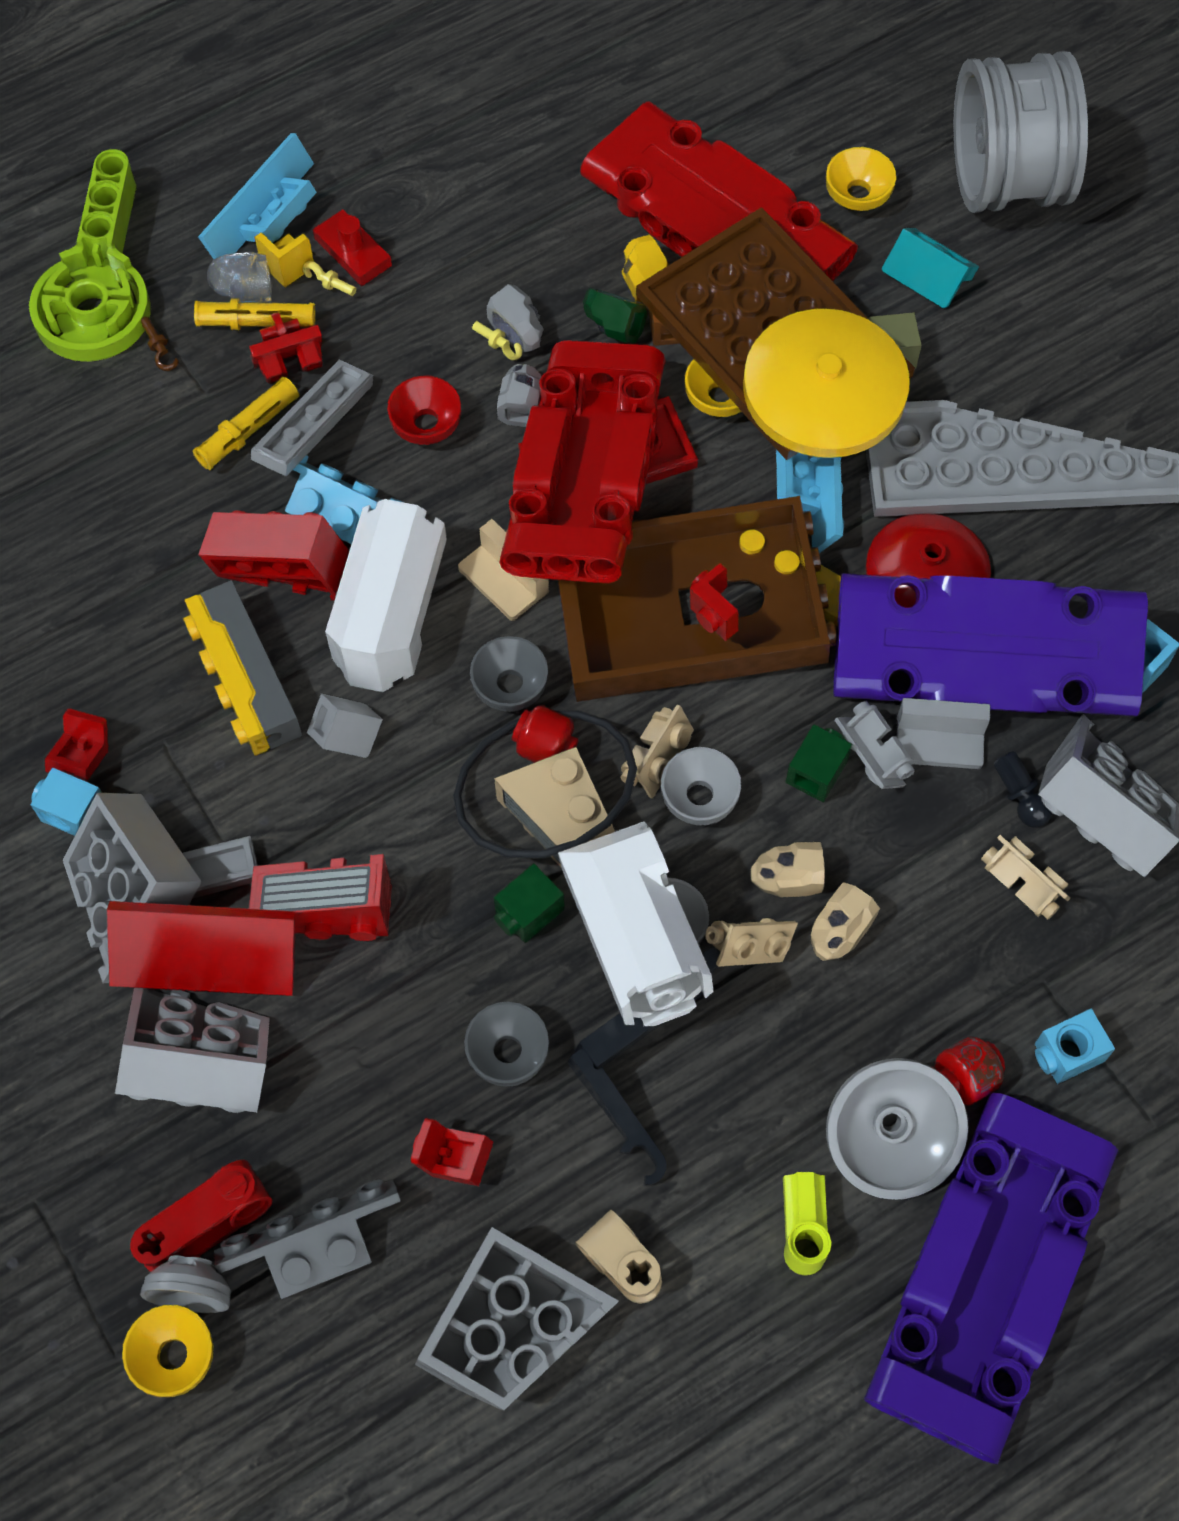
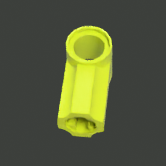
(805, 1219)

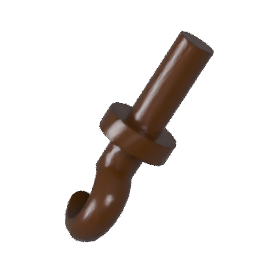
(157, 343)

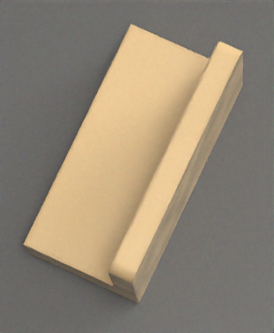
(507, 592)

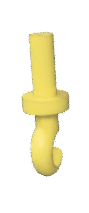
(329, 279)
(497, 339)

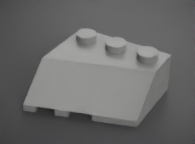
(1109, 801)
(124, 858)
(192, 1052)
(509, 1322)

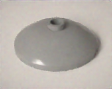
(915, 1150)

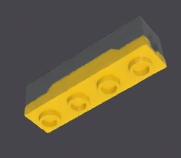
(242, 667)

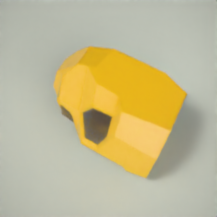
(642, 261)

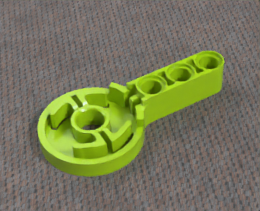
(97, 272)

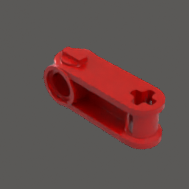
(203, 1216)

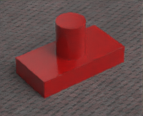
(352, 247)

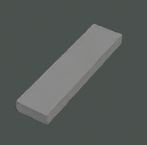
(312, 417)

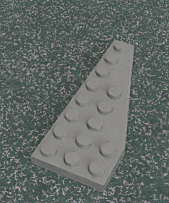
(977, 462)

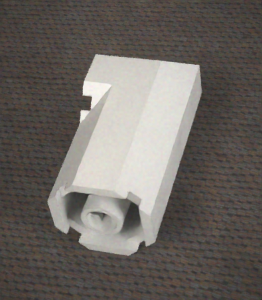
(385, 594)
(637, 925)

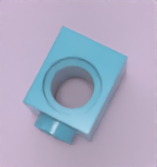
(63, 800)
(1086, 1034)

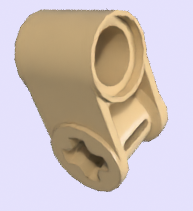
(617, 1252)

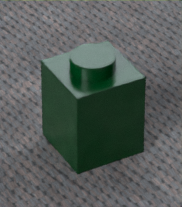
(818, 762)
(528, 904)

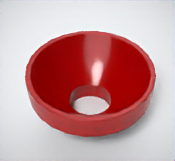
(420, 397)

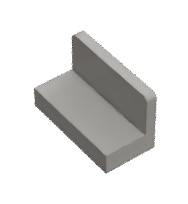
(943, 732)

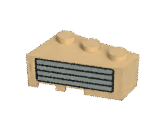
(553, 799)

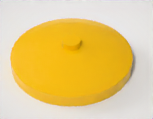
(826, 383)

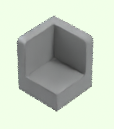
(344, 726)

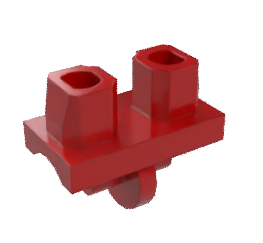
(285, 341)

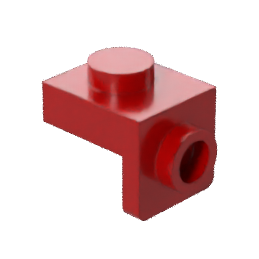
(710, 606)
(80, 746)
(451, 1153)

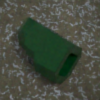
(615, 315)

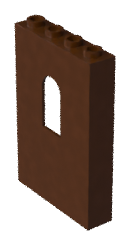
(633, 630)

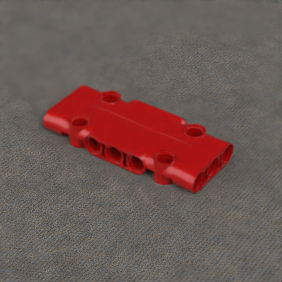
(696, 189)
(583, 462)

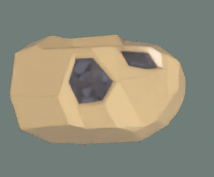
(790, 870)
(843, 922)

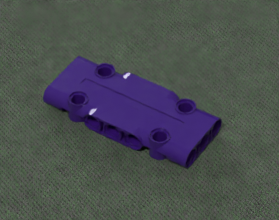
(991, 643)
(992, 1277)

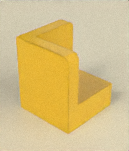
(285, 256)

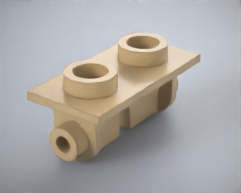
(667, 735)
(1040, 887)
(751, 941)

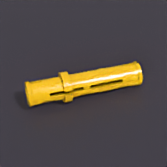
(251, 314)
(233, 433)

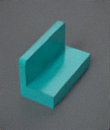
(928, 266)

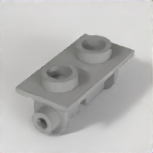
(885, 763)

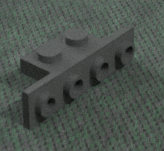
(314, 1245)

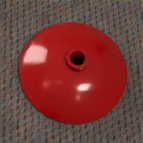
(903, 547)

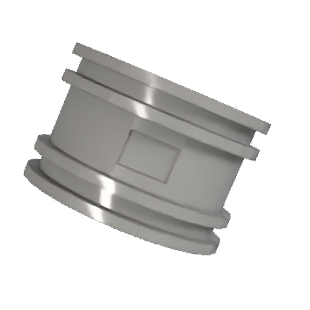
(1020, 131)

